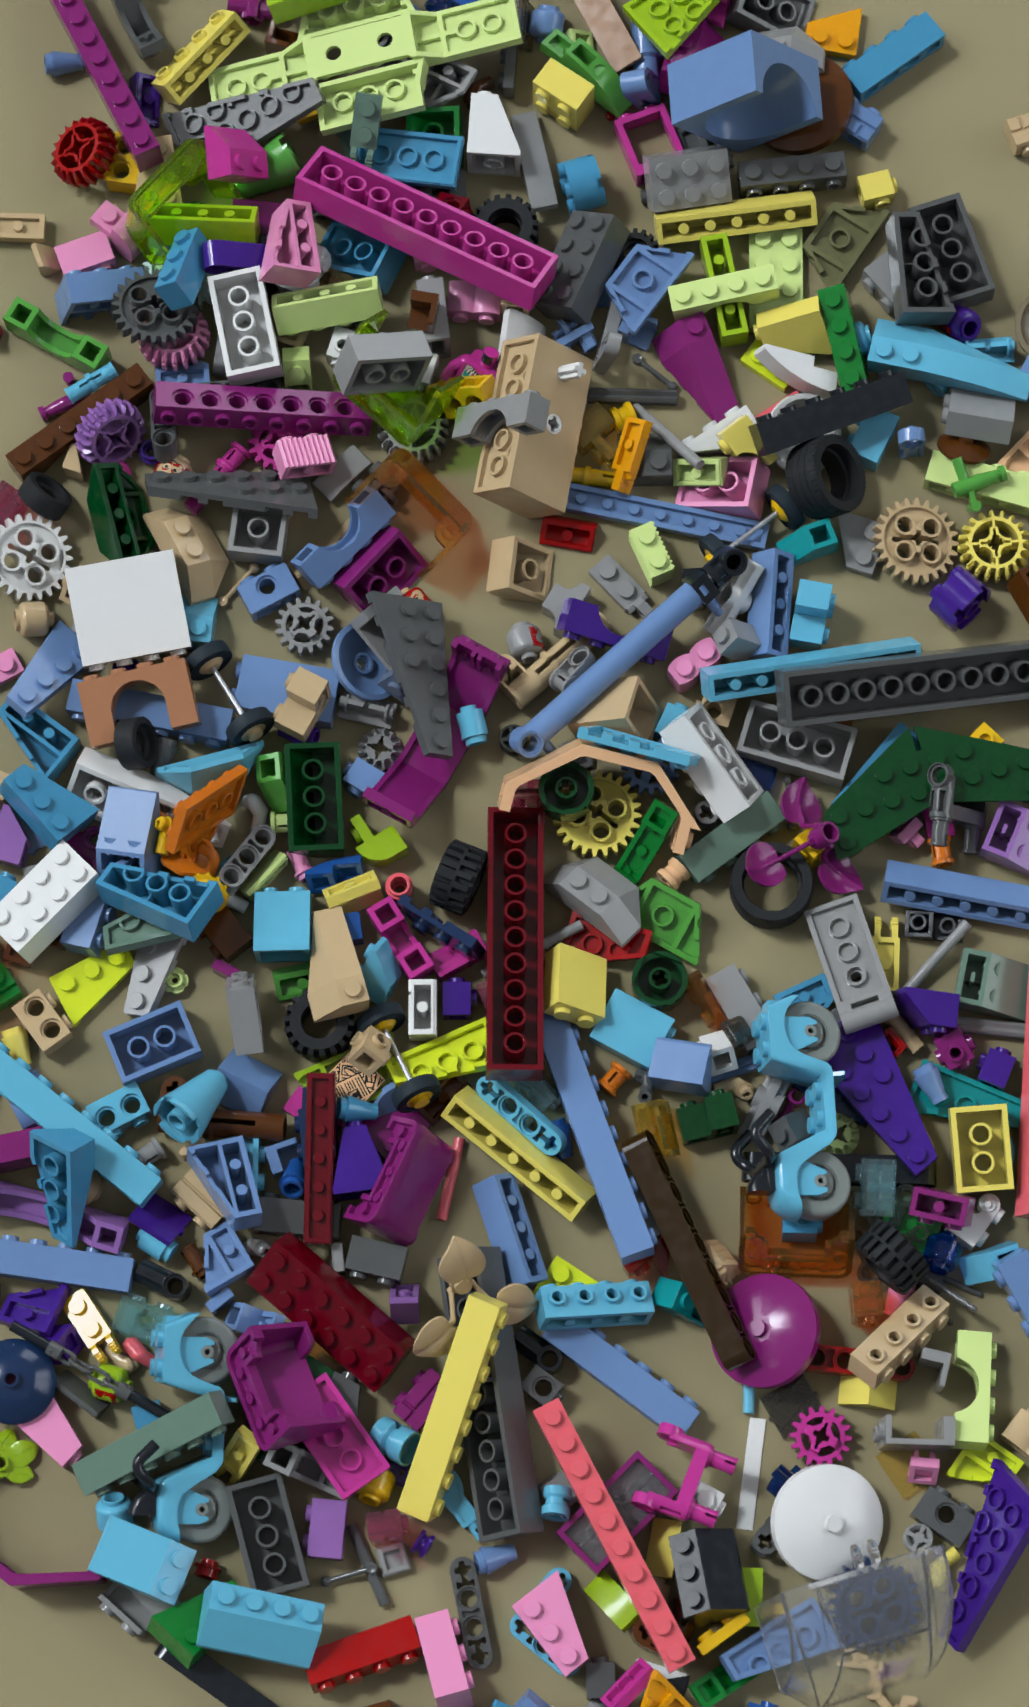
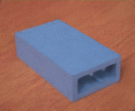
(263, 683)

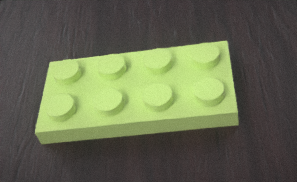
(785, 251)

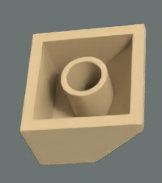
(519, 570)

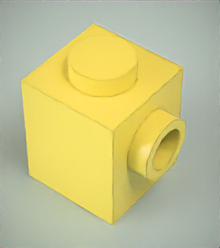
(876, 190)

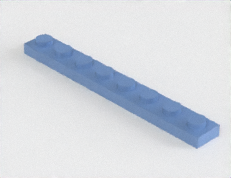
(667, 516)

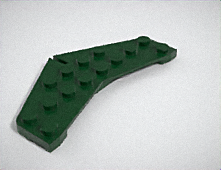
(898, 787)

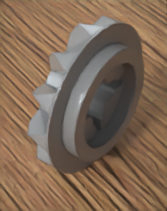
(385, 759)

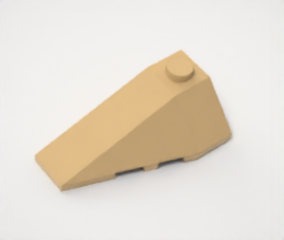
(335, 974)

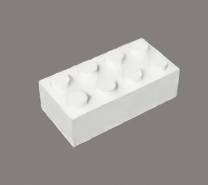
(245, 326)
(720, 770)
(47, 901)

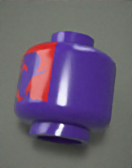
(964, 325)

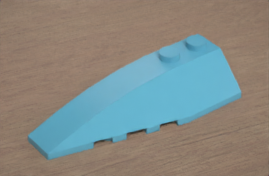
(942, 361)

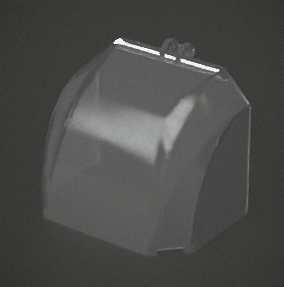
(860, 1627)

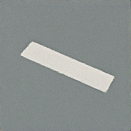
(751, 1474)

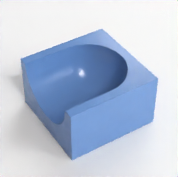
(744, 91)

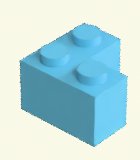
(812, 607)

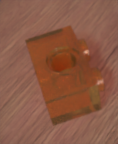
(865, 1303)

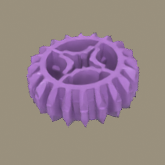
(110, 432)

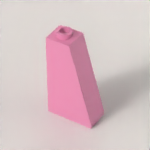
(54, 1433)

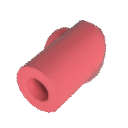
(137, 1351)

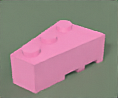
(552, 1624)

